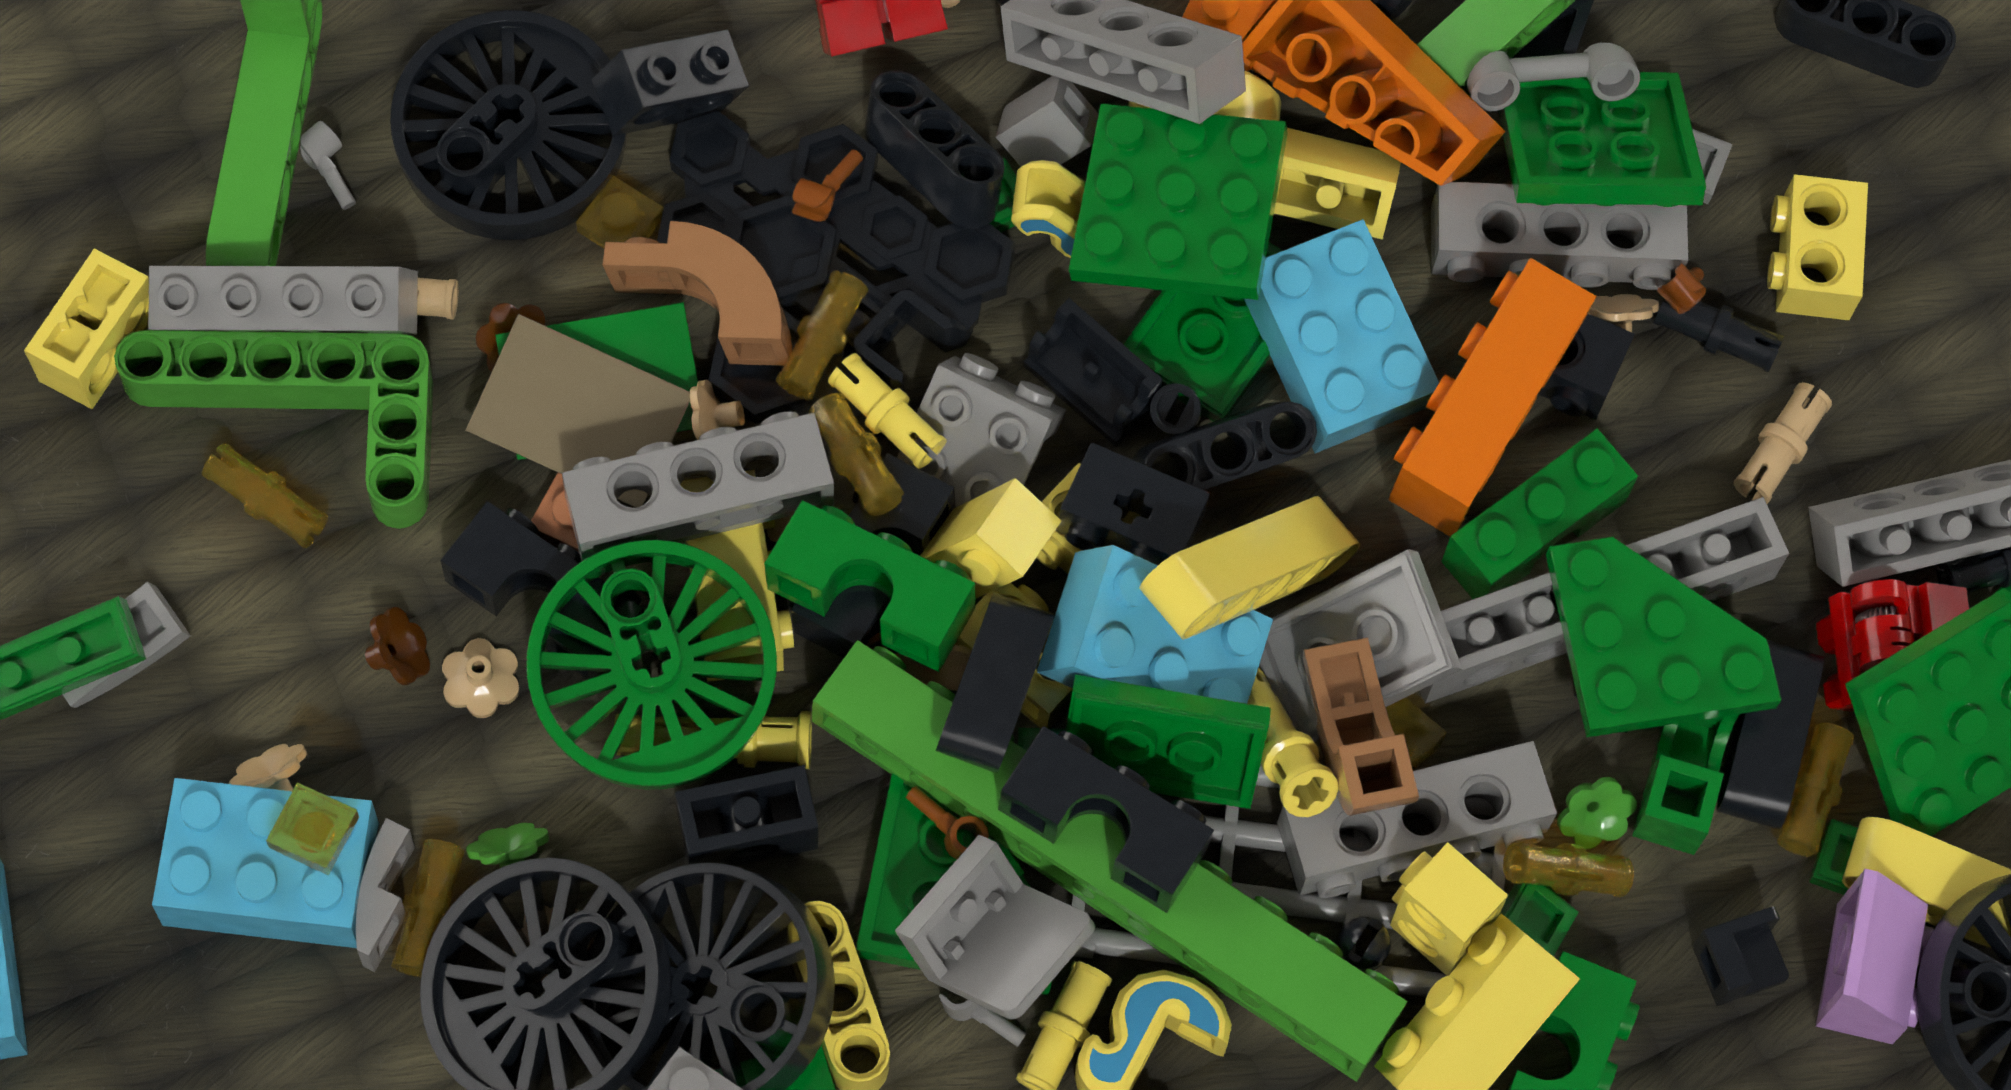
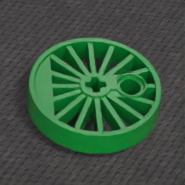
(684, 757)

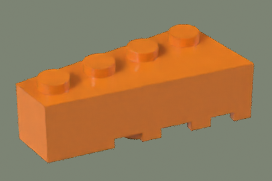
(1374, 81)
(1490, 395)

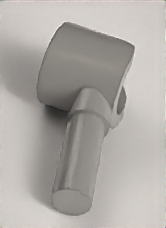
(316, 148)
(996, 1022)

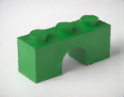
(1520, 527)
(828, 553)
(1683, 783)
(1587, 1025)

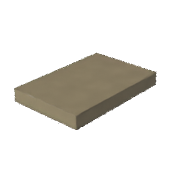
(573, 403)

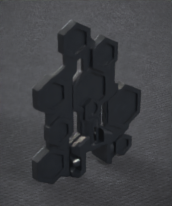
(944, 268)

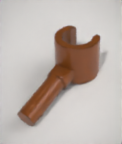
(815, 199)
(1684, 289)
(946, 821)

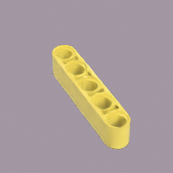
(1249, 567)

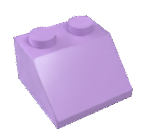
(1874, 960)

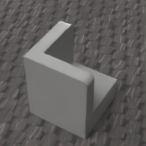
(1048, 123)

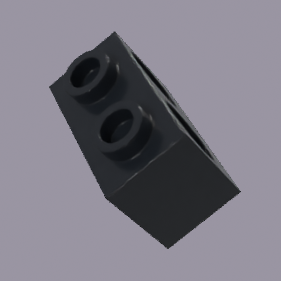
(669, 82)

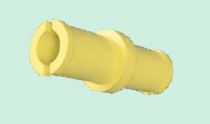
(887, 411)
(1064, 1027)

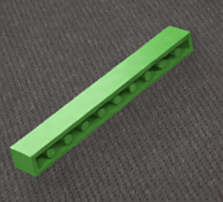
(1209, 930)

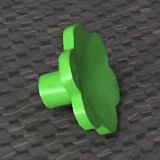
(1596, 812)
(507, 845)

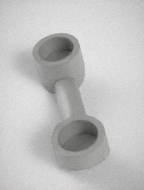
(1607, 66)

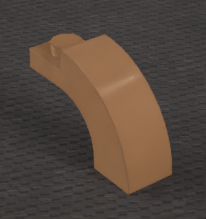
(716, 271)
(1355, 729)

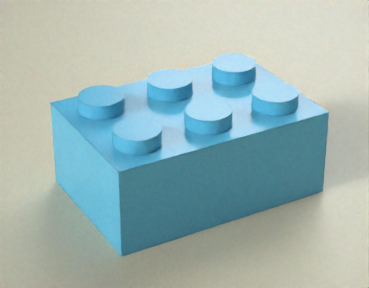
(1341, 335)
(1117, 635)
(228, 880)

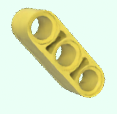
(1924, 867)
(857, 1025)

